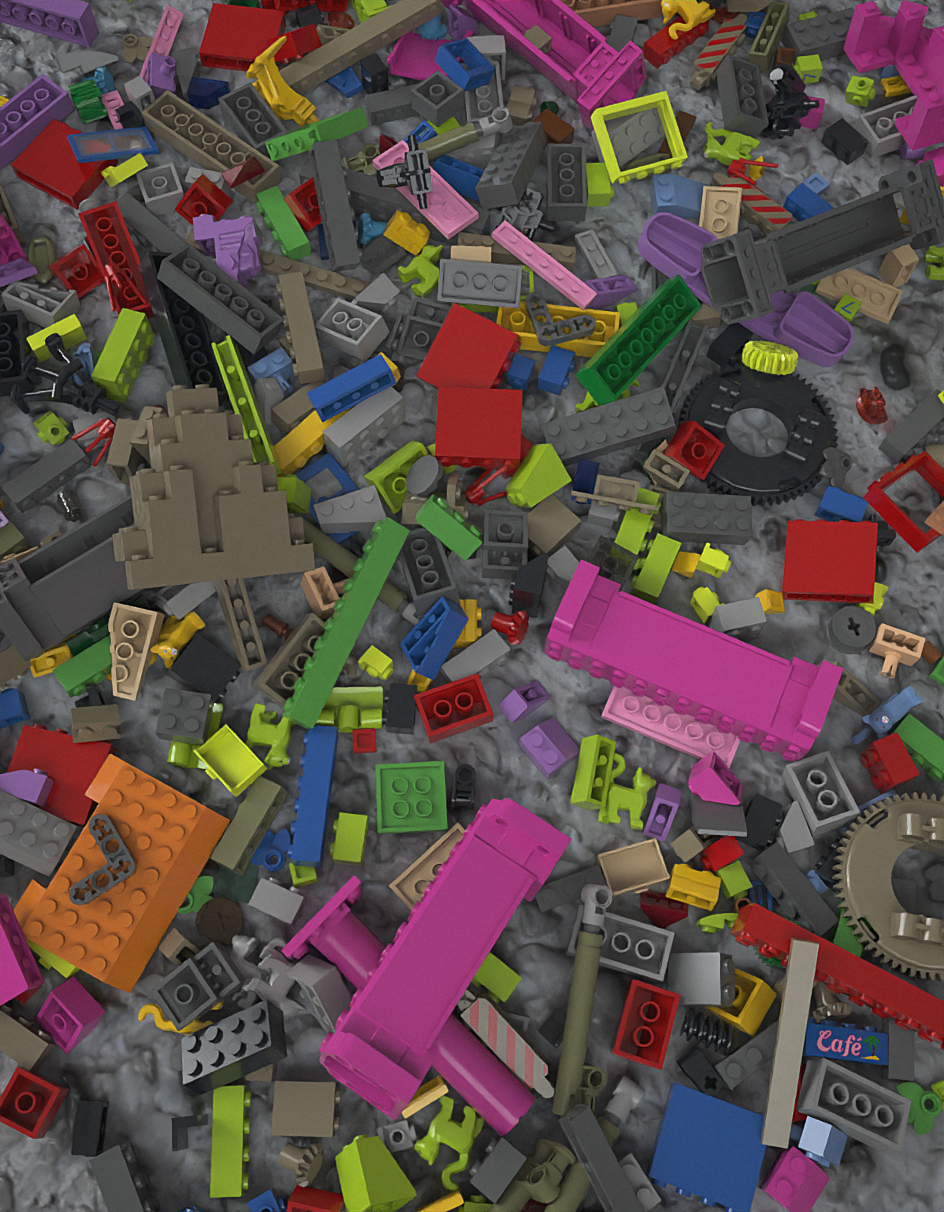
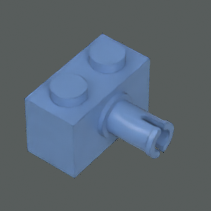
(274, 365)
(820, 1141)

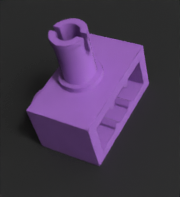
(161, 74)

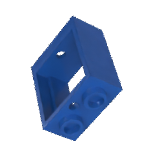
(481, 69)

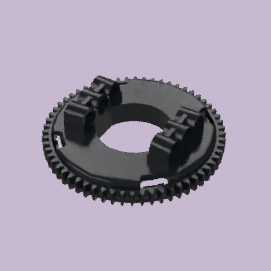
(790, 400)

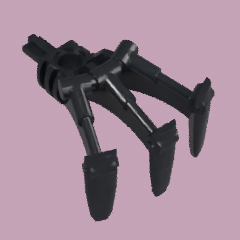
(61, 379)

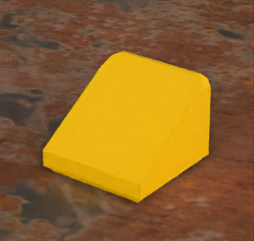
(686, 563)
(771, 601)
(422, 682)

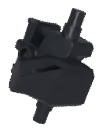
(788, 103)
(411, 173)
(526, 214)

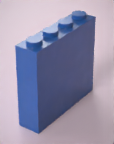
(708, 1149)

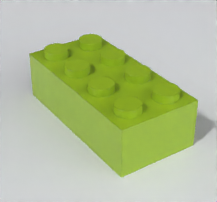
(124, 355)

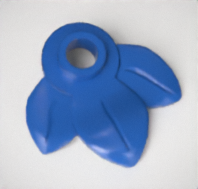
(270, 847)

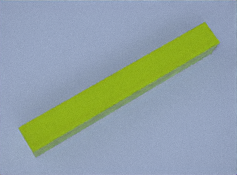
(245, 402)

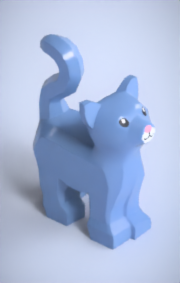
(888, 714)

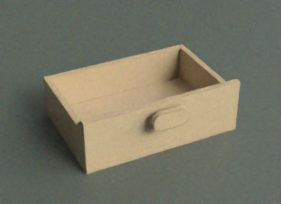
(633, 868)

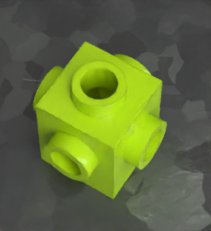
(860, 91)
(46, 423)

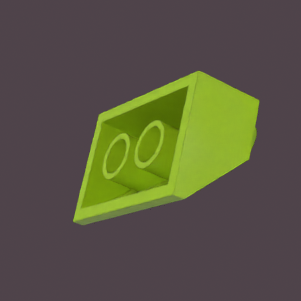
(391, 475)

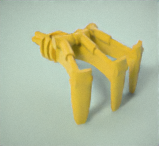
(275, 91)

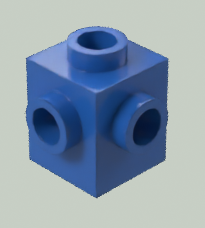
(268, 1200)

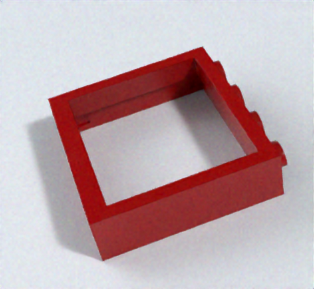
(891, 513)

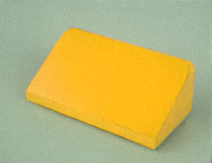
(50, 660)

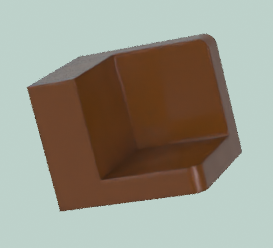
(783, 56)

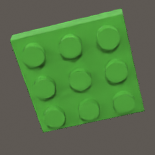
(411, 797)

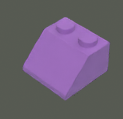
(549, 747)

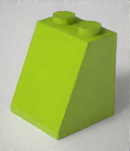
(537, 477)
(372, 1177)

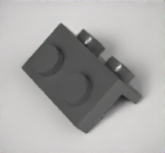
(381, 254)
(392, 340)

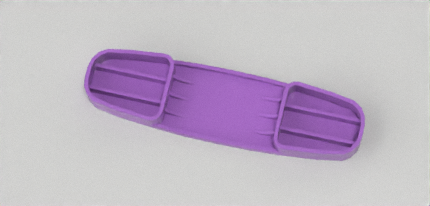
(798, 320)

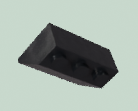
(528, 586)

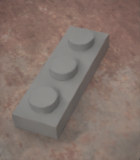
(595, 255)

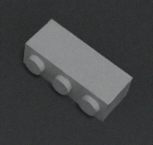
(477, 658)

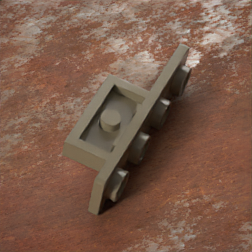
(615, 491)

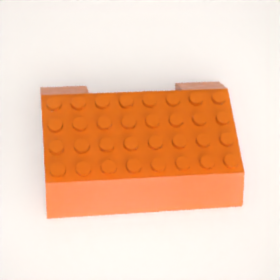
(124, 926)

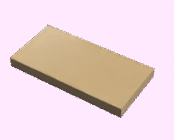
(877, 297)
(413, 881)

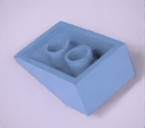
(676, 195)

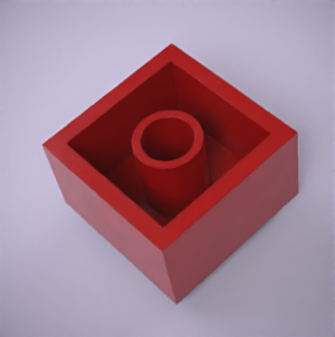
(298, 42)
(888, 763)
(31, 1102)

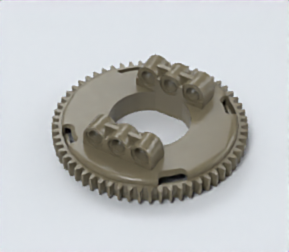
(867, 888)

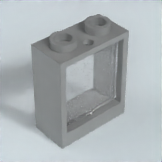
(182, 598)

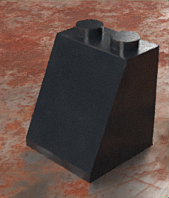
(204, 668)

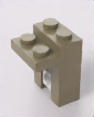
(453, 496)

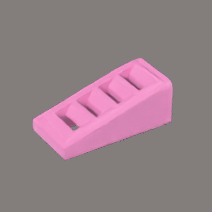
(111, 101)

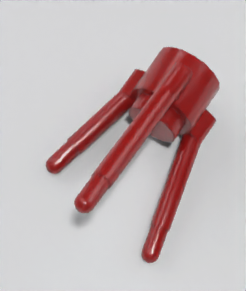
(739, 169)
(115, 276)
(106, 431)
(475, 493)

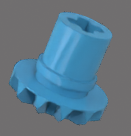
(433, 29)
(103, 80)
(369, 229)

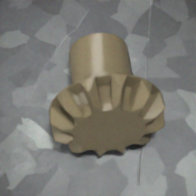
(828, 1005)
(302, 1162)

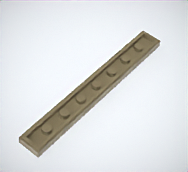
(789, 1043)

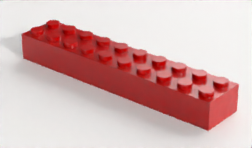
(845, 973)

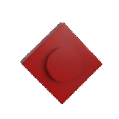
(364, 741)

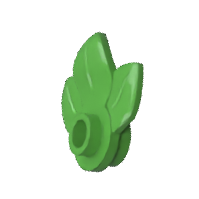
(198, 894)
(918, 1114)

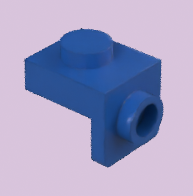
(754, 23)

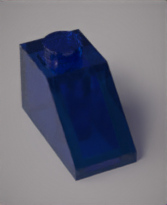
(205, 92)
(585, 478)

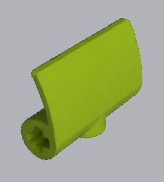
(353, 709)
(182, 753)

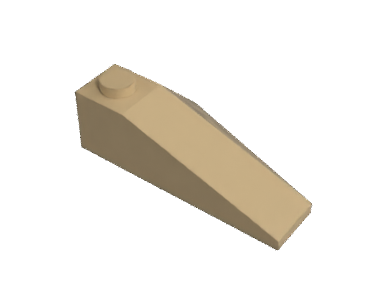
(132, 636)

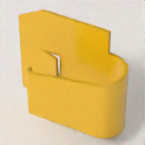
(756, 172)

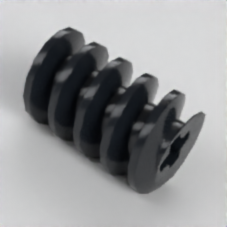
(708, 1031)

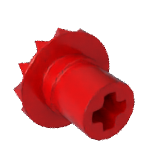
(512, 625)

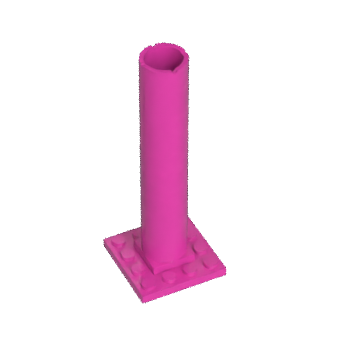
(456, 1050)

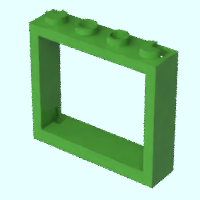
(323, 130)

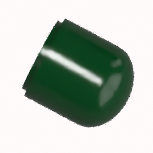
(550, 105)

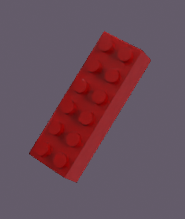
(113, 244)

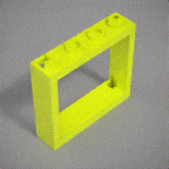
(662, 103)

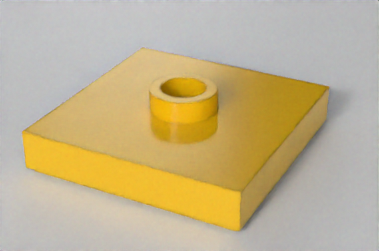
(444, 1203)

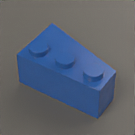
(434, 637)

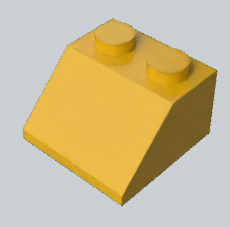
(750, 1005)

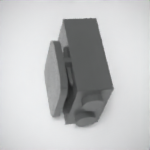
(702, 979)

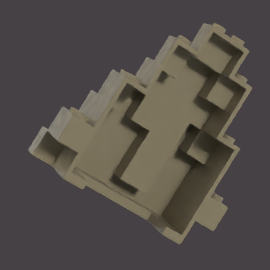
(205, 503)

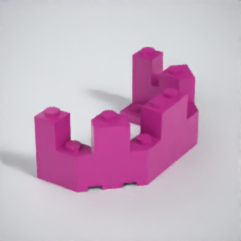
(917, 56)

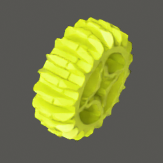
(769, 357)

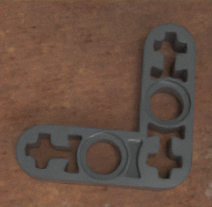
(550, 327)
(114, 861)

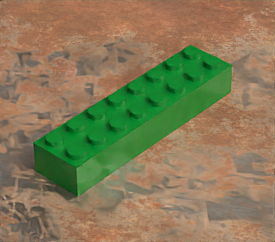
(638, 341)

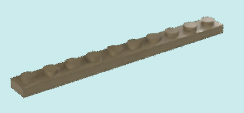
(313, 276)

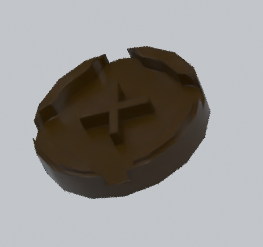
(219, 920)

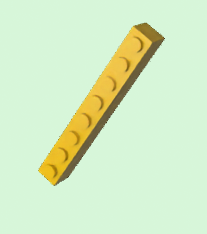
(308, 436)

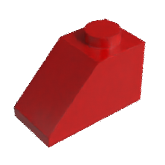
(721, 854)

